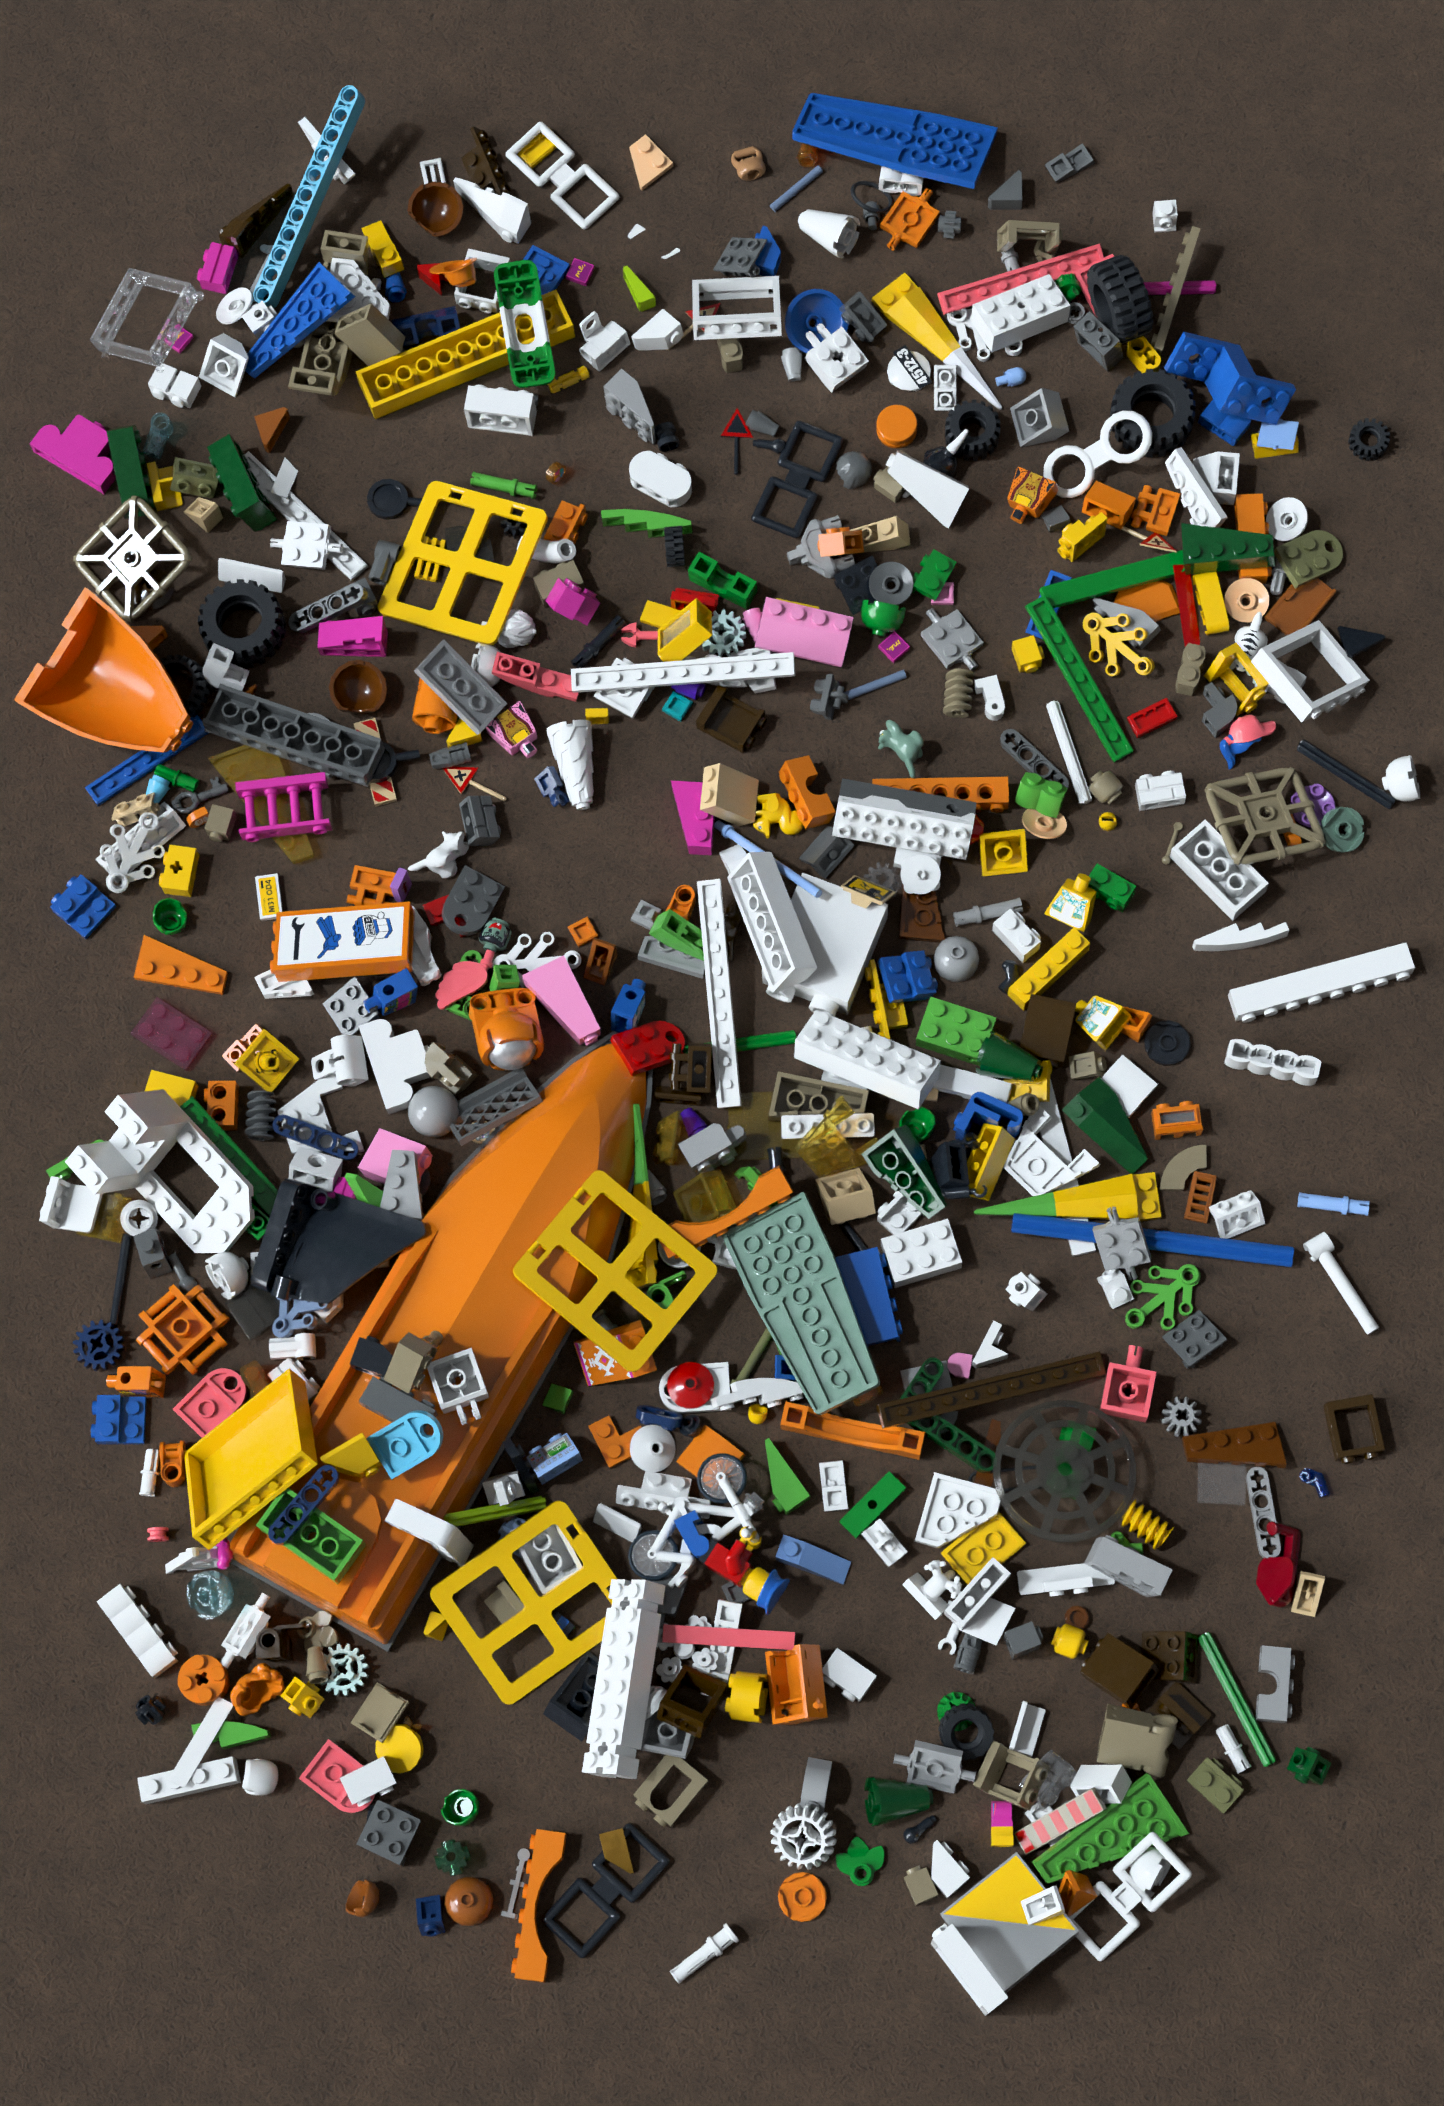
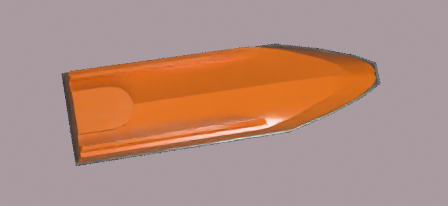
(465, 1289)

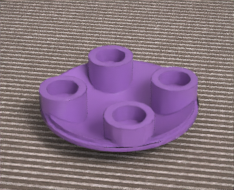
(1322, 800)

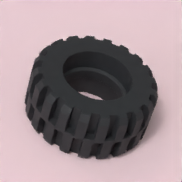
(1120, 298)
(1161, 388)
(237, 597)

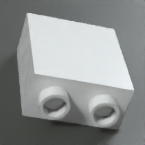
(841, 943)

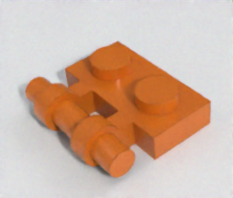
(1162, 512)
(372, 881)

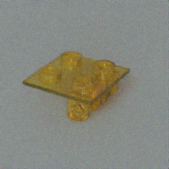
(669, 1132)
(108, 1221)

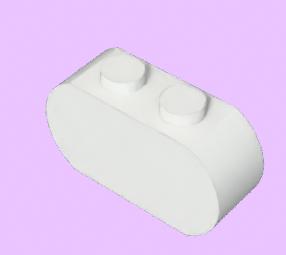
(660, 478)

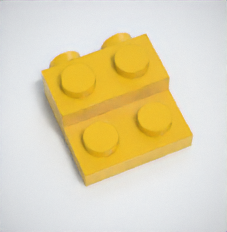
(1080, 537)

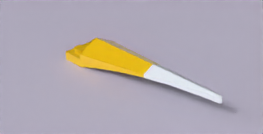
(914, 314)

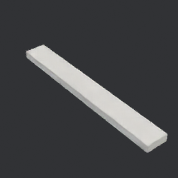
(296, 511)
(1055, 1139)

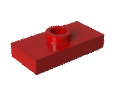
(1152, 717)

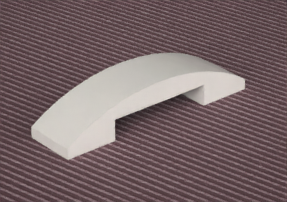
(727, 1616)

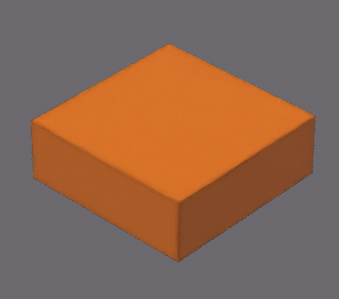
(582, 931)

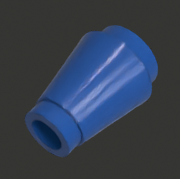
(395, 288)

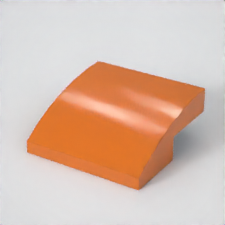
(704, 1446)

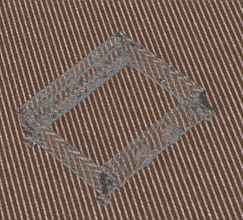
(121, 305)

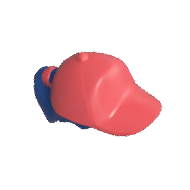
(1242, 735)

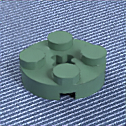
(1338, 817)

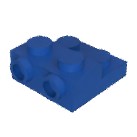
(82, 906)
(907, 977)
(119, 1419)

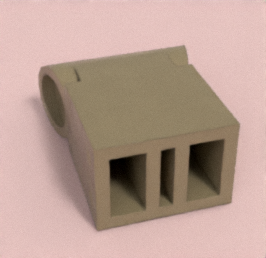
(1136, 1739)

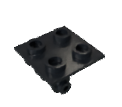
(855, 583)

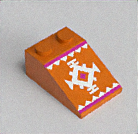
(600, 1367)

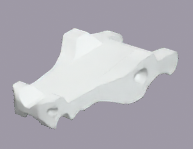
(423, 961)

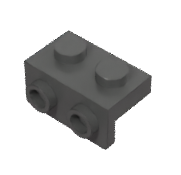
(862, 317)

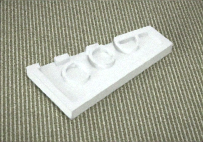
(1195, 493)

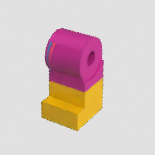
(1001, 1824)

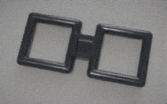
(797, 479)
(604, 1893)

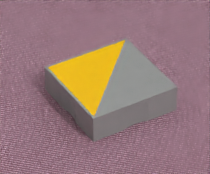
(997, 1928)

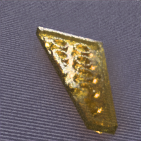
(253, 764)

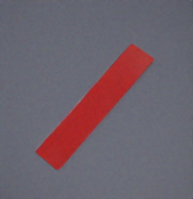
(1186, 606)

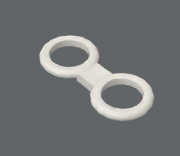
(1099, 452)

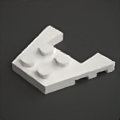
(310, 1109)
(1037, 1165)

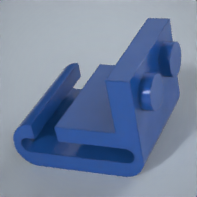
(989, 1110)

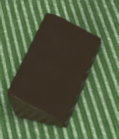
(665, 1095)

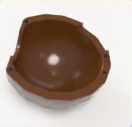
(436, 208)
(357, 687)

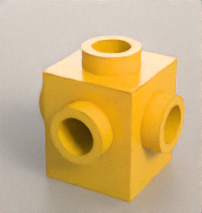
(302, 1697)

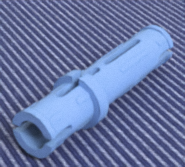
(1337, 1204)

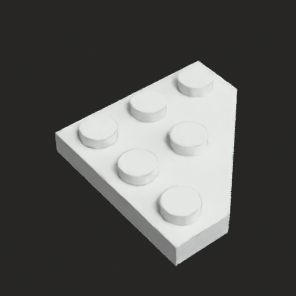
(360, 285)
(954, 1509)

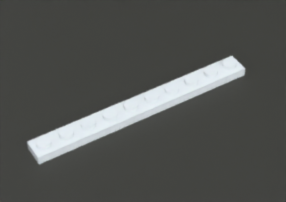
(683, 672)
(719, 994)

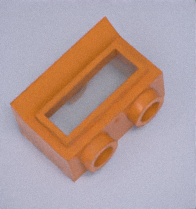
(1176, 1120)

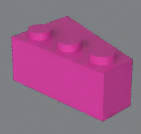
(353, 637)

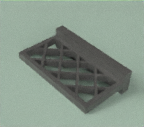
(492, 1097)

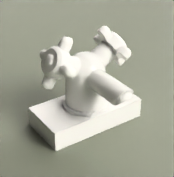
(929, 1592)

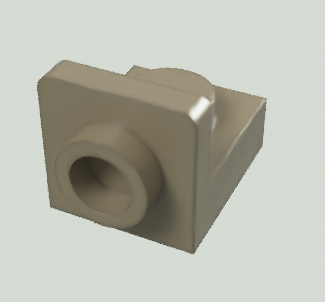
(1087, 1065)

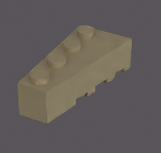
(811, 1096)

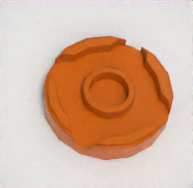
(799, 1905)

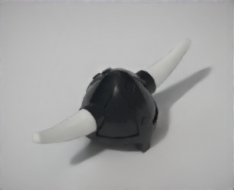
(943, 458)

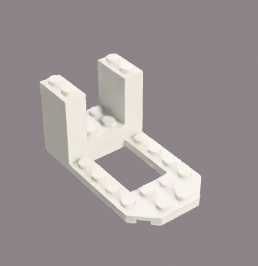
(147, 1131)

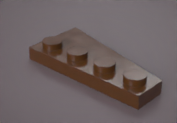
(920, 917)
(1245, 1445)

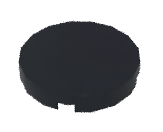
(1164, 1049)

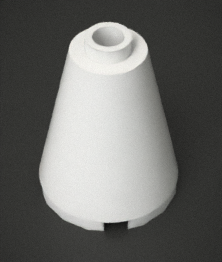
(831, 230)

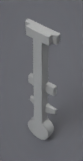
(523, 1855)

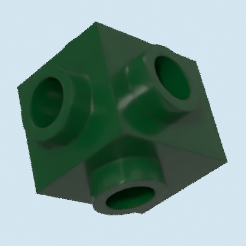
(1303, 1765)

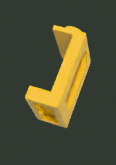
(1221, 669)

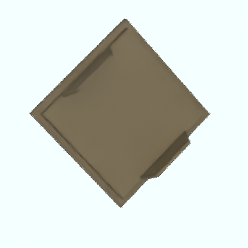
(379, 1712)

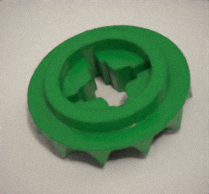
(955, 1698)

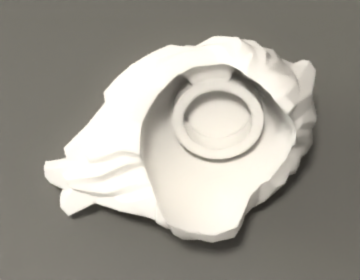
(518, 629)

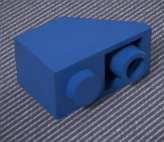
(770, 256)

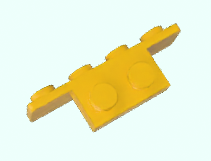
(886, 1014)

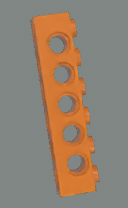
(951, 787)

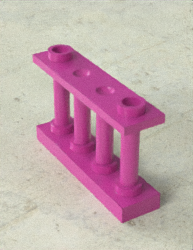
(271, 788)

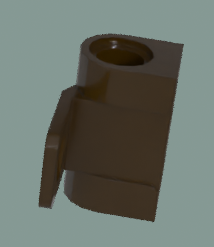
(283, 1645)

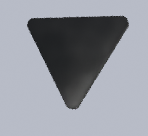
(1358, 641)

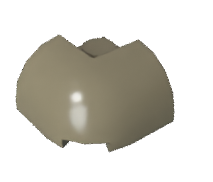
(448, 1068)

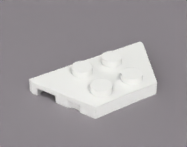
(343, 171)
(194, 1559)

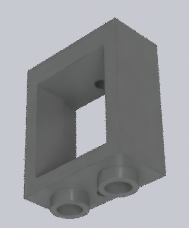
(1100, 345)

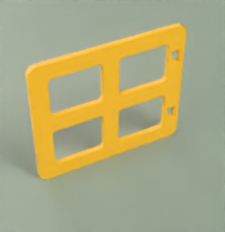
(462, 563)

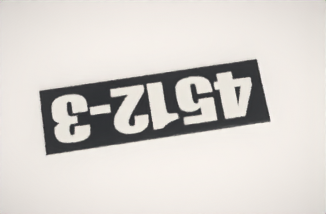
(912, 367)

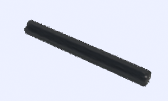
(1346, 774)

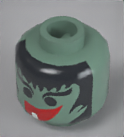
(495, 935)

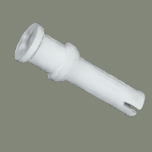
(714, 1946)

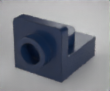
(430, 1915)

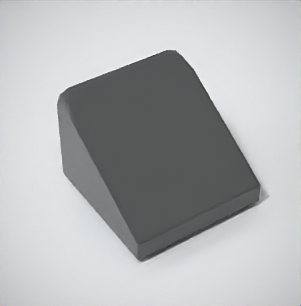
(1055, 518)

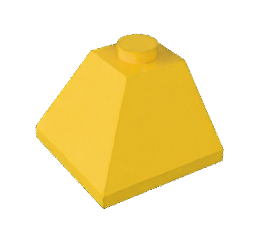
(353, 1458)

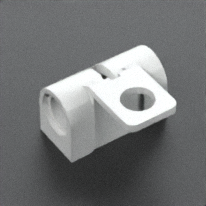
(602, 342)
(344, 1059)

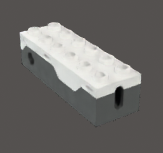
(906, 819)

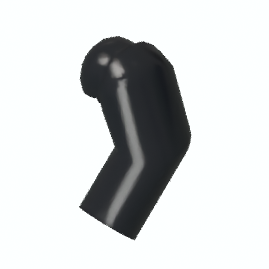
(1012, 975)

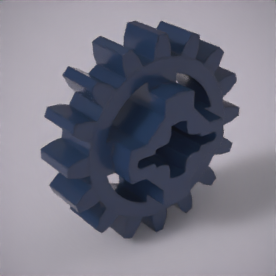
(94, 1353)

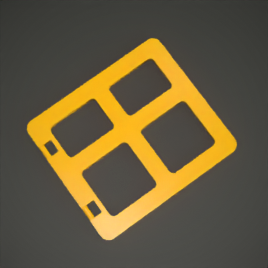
(612, 1276)
(536, 1608)

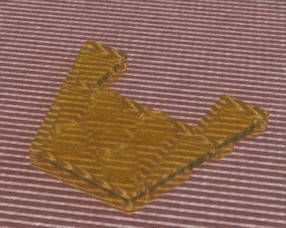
(826, 1147)

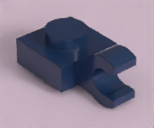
(549, 785)

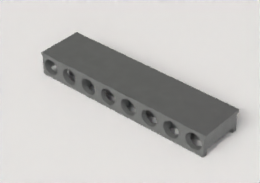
(294, 735)

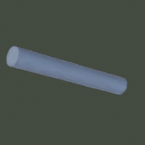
(796, 188)
(879, 683)

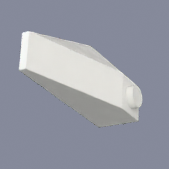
(503, 213)

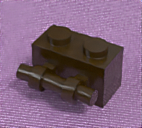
(698, 1067)

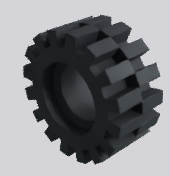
(1373, 428)
(674, 546)

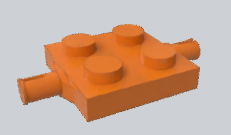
(909, 219)

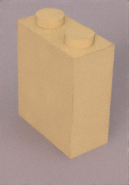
(729, 794)

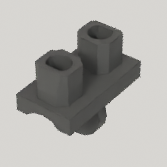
(831, 697)

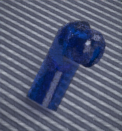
(1315, 1479)

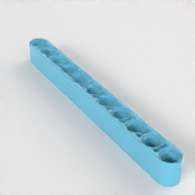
(307, 187)

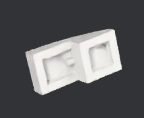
(833, 1485)

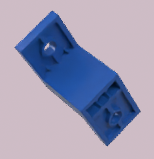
(1229, 378)

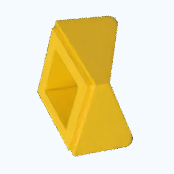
(435, 1626)

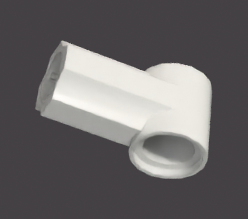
(297, 1347)

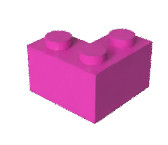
(572, 601)

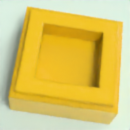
(597, 715)

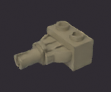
(411, 1359)

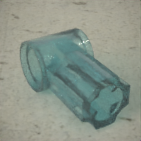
(157, 437)

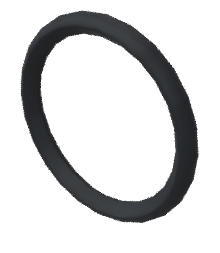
(864, 206)

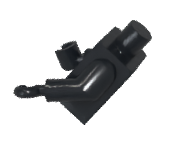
(951, 1169)

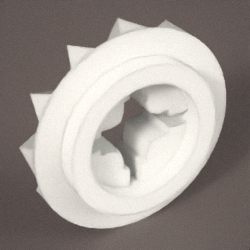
(146, 1210)

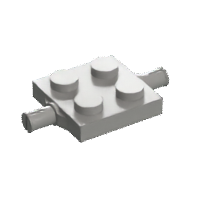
(951, 639)
(1121, 1243)
(934, 1766)

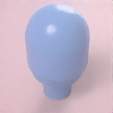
(1012, 376)

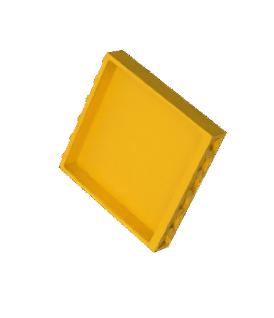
(249, 1459)

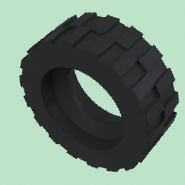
(962, 1713)

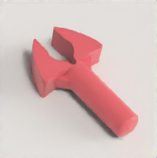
(638, 635)

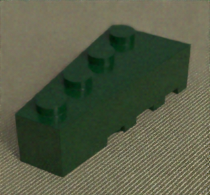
(129, 465)
(240, 484)
(1222, 549)

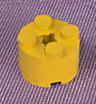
(747, 1696)

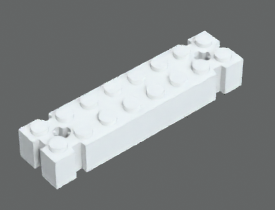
(623, 1679)

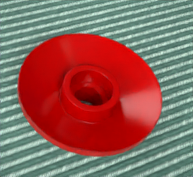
(698, 1394)

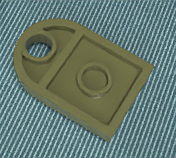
(1307, 558)

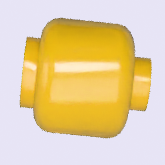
(1069, 1641)

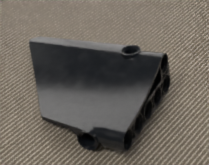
(326, 1243)

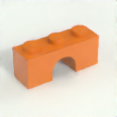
(811, 808)

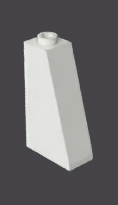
(930, 487)

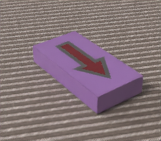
(400, 885)

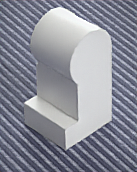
(992, 696)

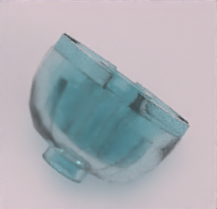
(210, 1594)

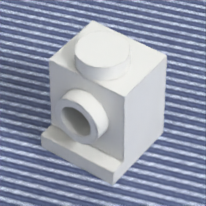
(1164, 216)

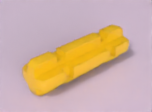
(568, 379)

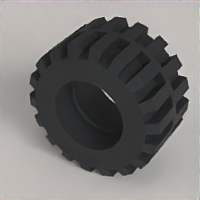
(977, 414)

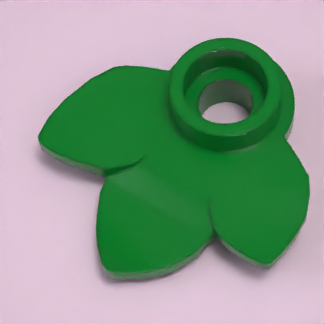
(860, 1858)

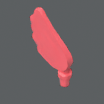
(463, 980)

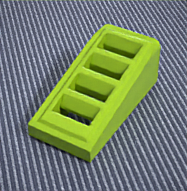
(641, 294)

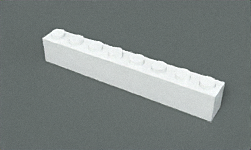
(1320, 982)

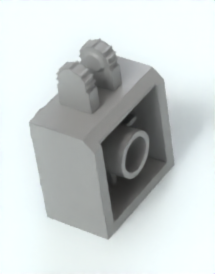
(712, 1147)

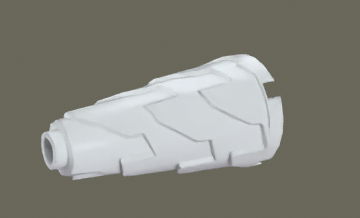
(573, 751)

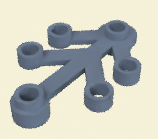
(287, 1318)

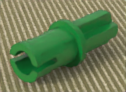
(177, 778)

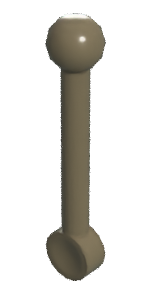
(1177, 827)

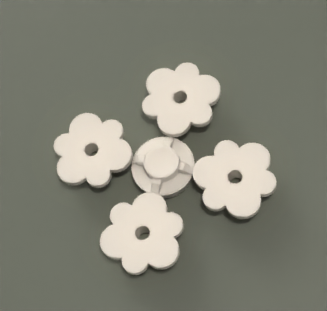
(685, 1651)

